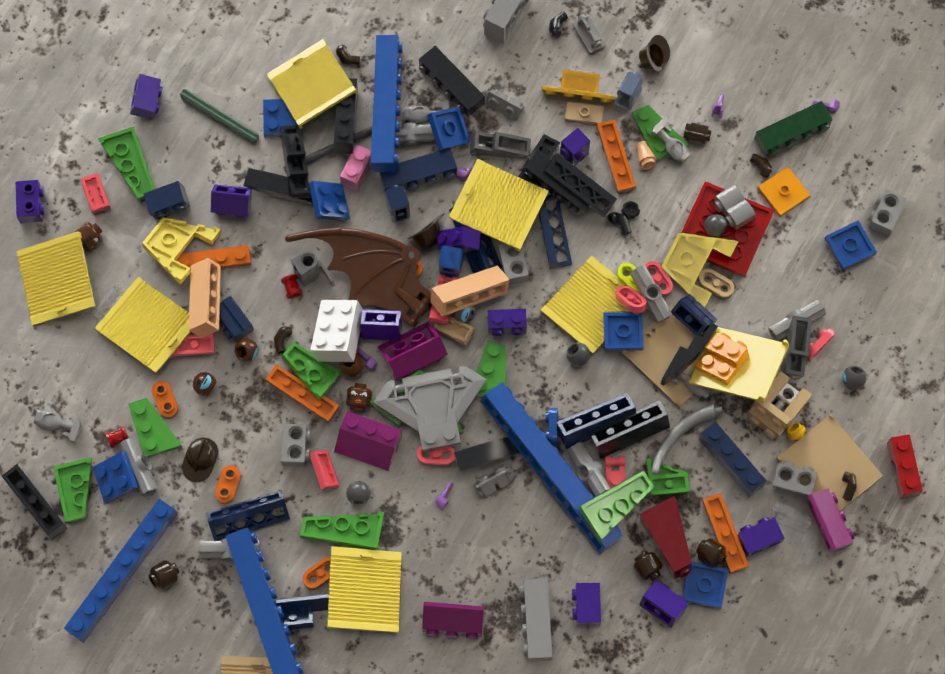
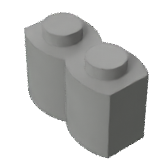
(734, 207)

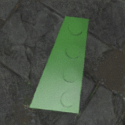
(128, 158)
(613, 505)
(346, 530)

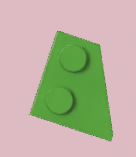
(667, 481)

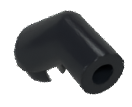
(554, 25)

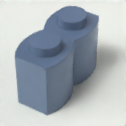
(629, 90)

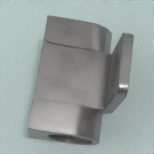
(308, 268)

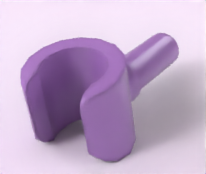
(832, 107)
(718, 108)
(462, 175)
(370, 361)
(441, 501)

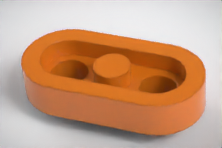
(165, 398)
(229, 484)
(318, 571)

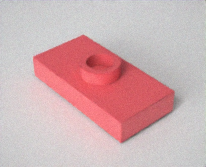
(95, 193)
(324, 470)

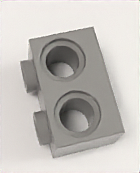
(890, 214)
(511, 262)
(290, 445)
(793, 485)

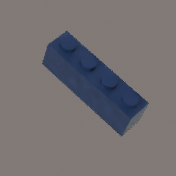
(421, 170)
(577, 427)
(732, 459)

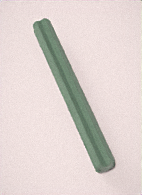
(219, 115)

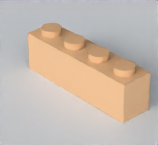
(469, 290)
(204, 297)

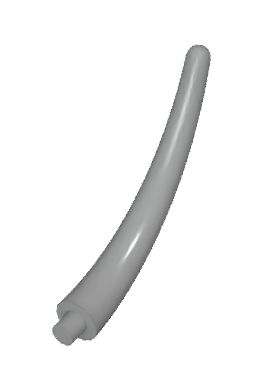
(697, 417)

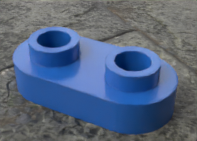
(552, 418)

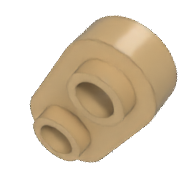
(717, 282)

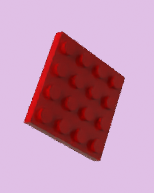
(748, 236)

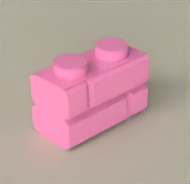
(356, 168)

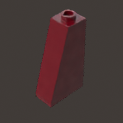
(667, 534)

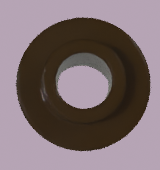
(697, 133)

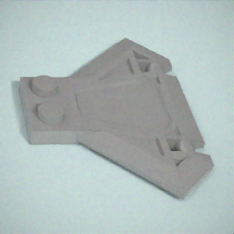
(432, 404)

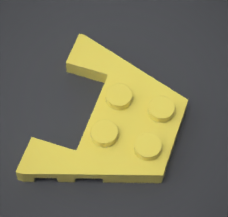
(169, 241)
(688, 259)

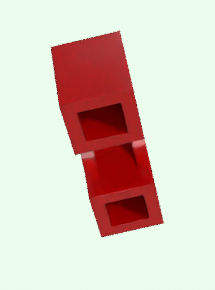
(908, 477)

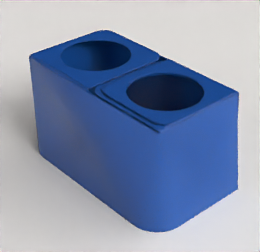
(451, 261)

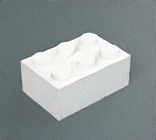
(337, 331)

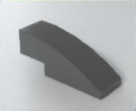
(499, 145)
(799, 342)

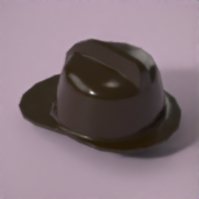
(654, 54)
(428, 235)
(200, 459)

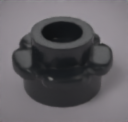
(630, 205)

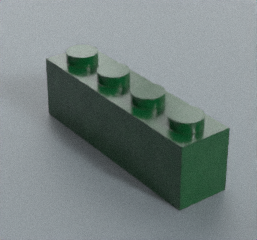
(793, 129)

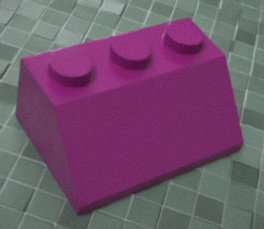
(413, 351)
(368, 441)
(830, 520)
(452, 620)

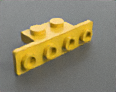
(581, 84)

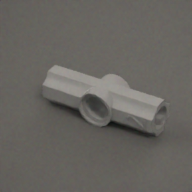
(412, 134)
(644, 283)
(813, 311)
(141, 467)
(588, 470)
(217, 550)

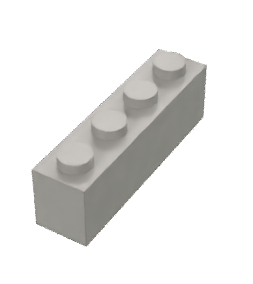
(537, 619)

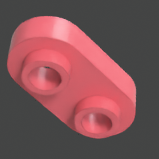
(660, 277)
(631, 299)
(825, 337)
(436, 456)

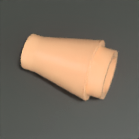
(645, 156)

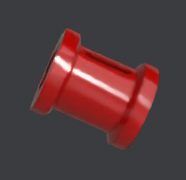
(288, 281)
(117, 436)

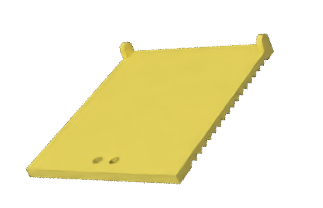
(311, 83)
(498, 204)
(55, 278)
(583, 300)
(146, 325)
(756, 374)
(364, 589)

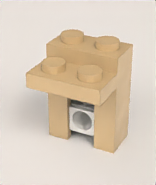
(770, 416)

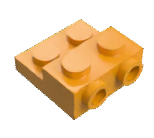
(722, 358)

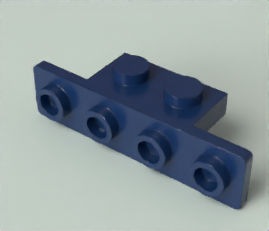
(299, 611)

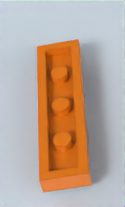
(616, 156)
(225, 257)
(300, 393)
(725, 532)

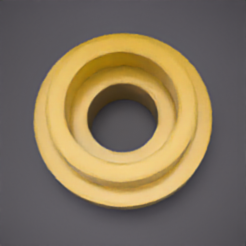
(796, 431)

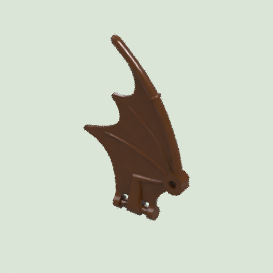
(377, 269)

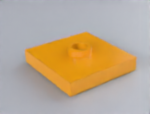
(783, 191)

